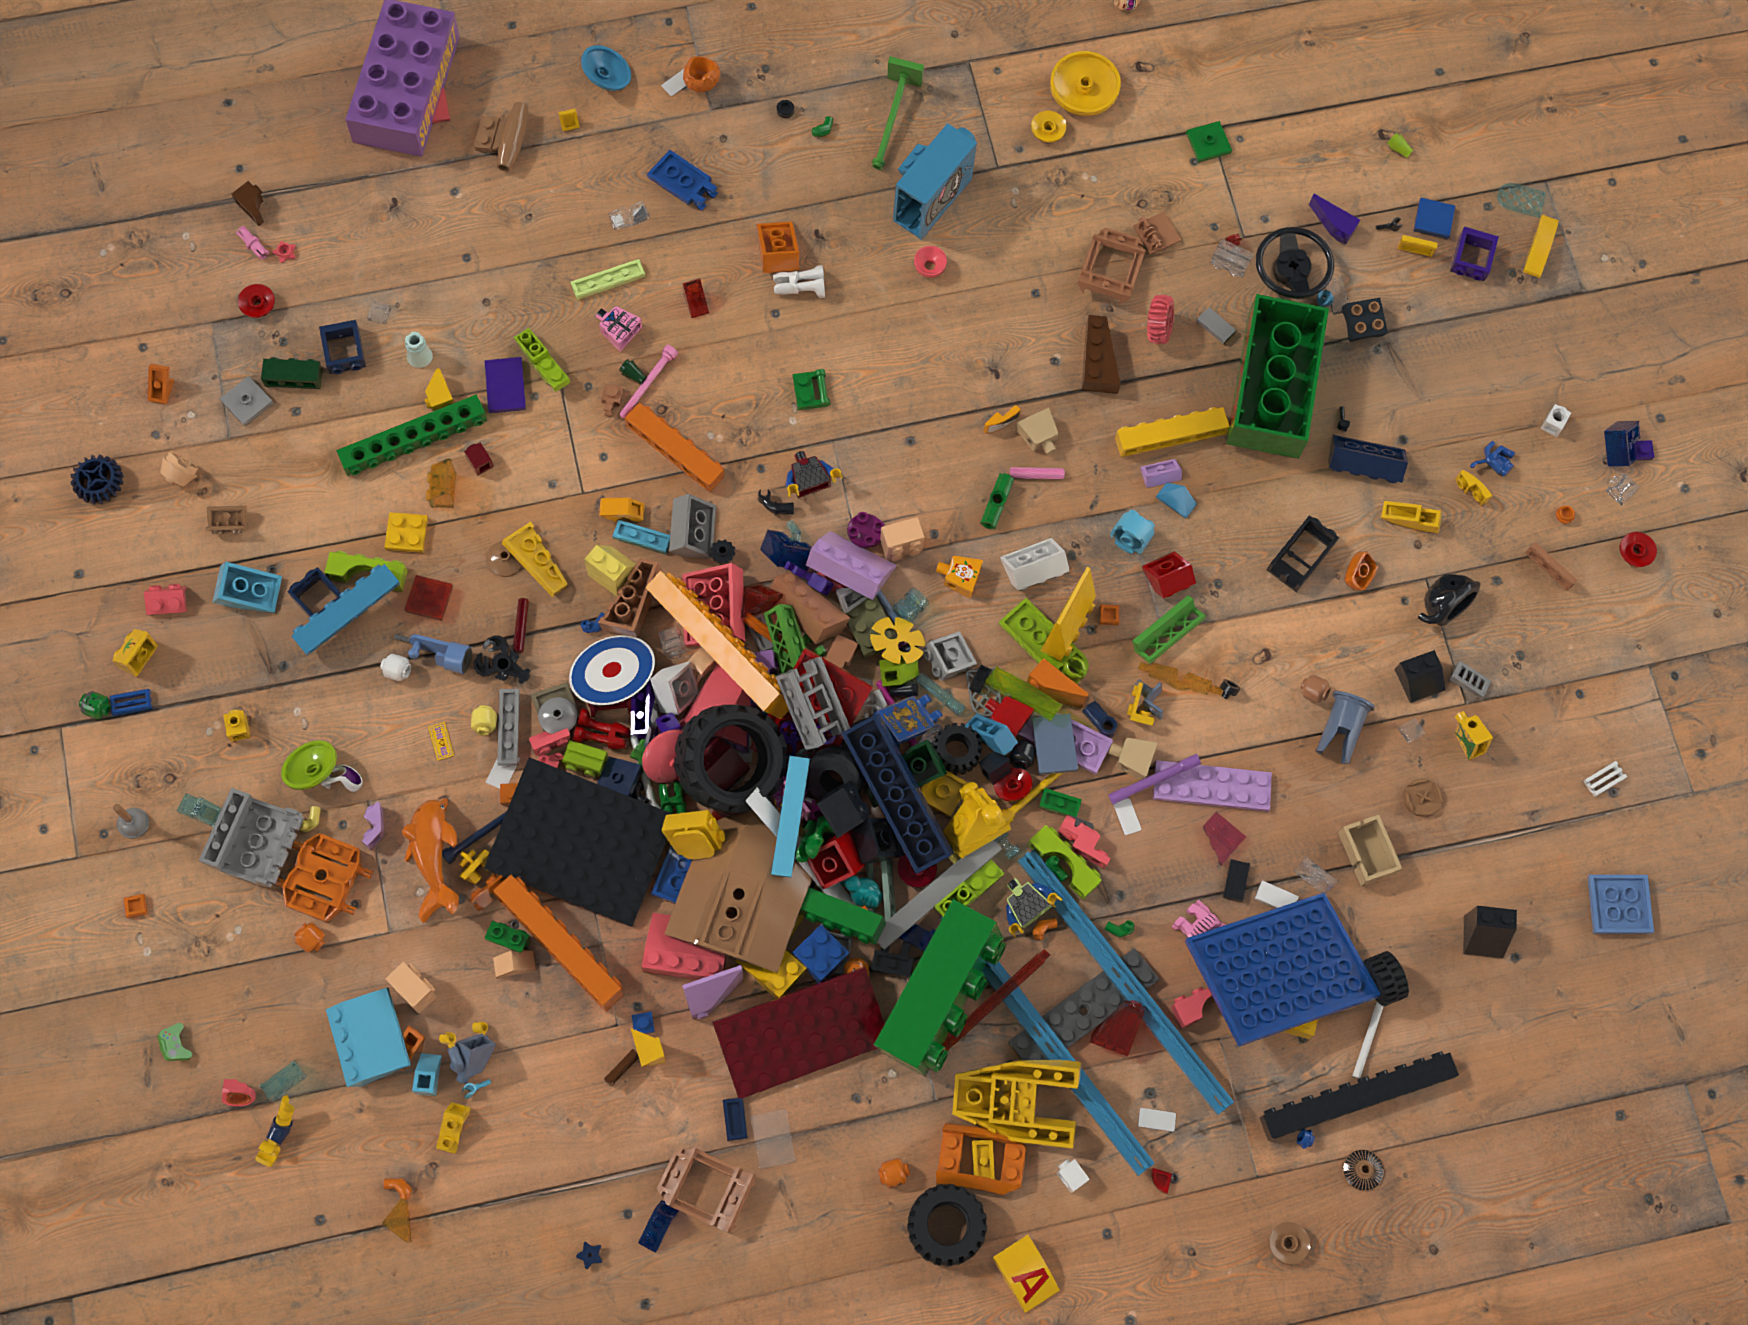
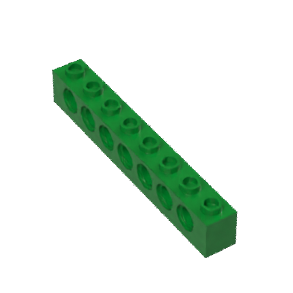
(413, 427)

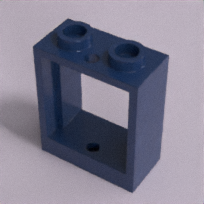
(337, 331)
(307, 582)

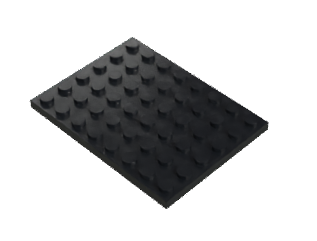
(579, 841)

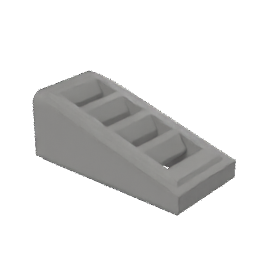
(1456, 679)

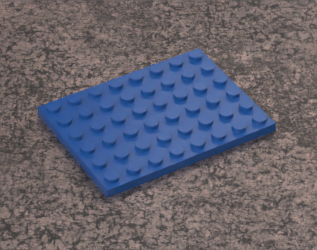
(1282, 969)

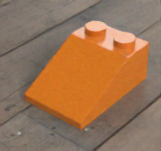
(778, 247)
(1057, 685)

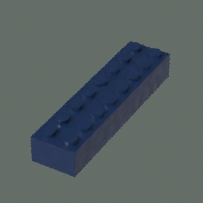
(897, 793)

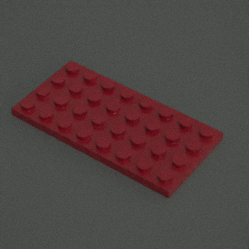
(800, 1032)

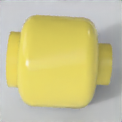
(483, 720)

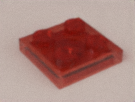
(428, 597)

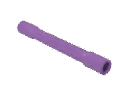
(1183, 765)

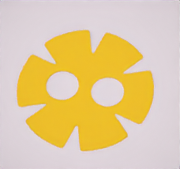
(892, 651)

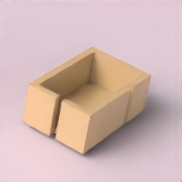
(1370, 850)

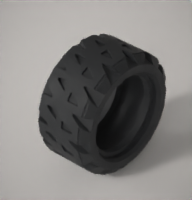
(690, 750)

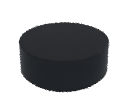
(785, 109)

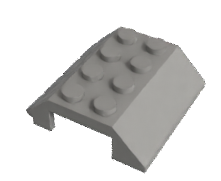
(251, 839)

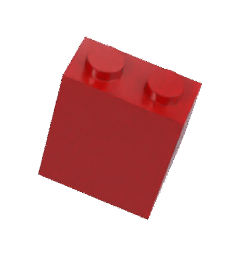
(836, 860)

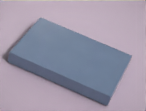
(1054, 744)

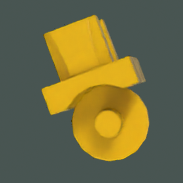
(469, 872)

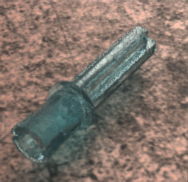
(939, 693)

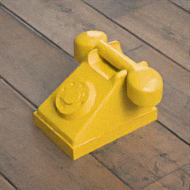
(975, 822)

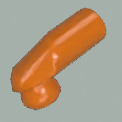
(400, 1185)

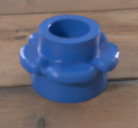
(1305, 1138)

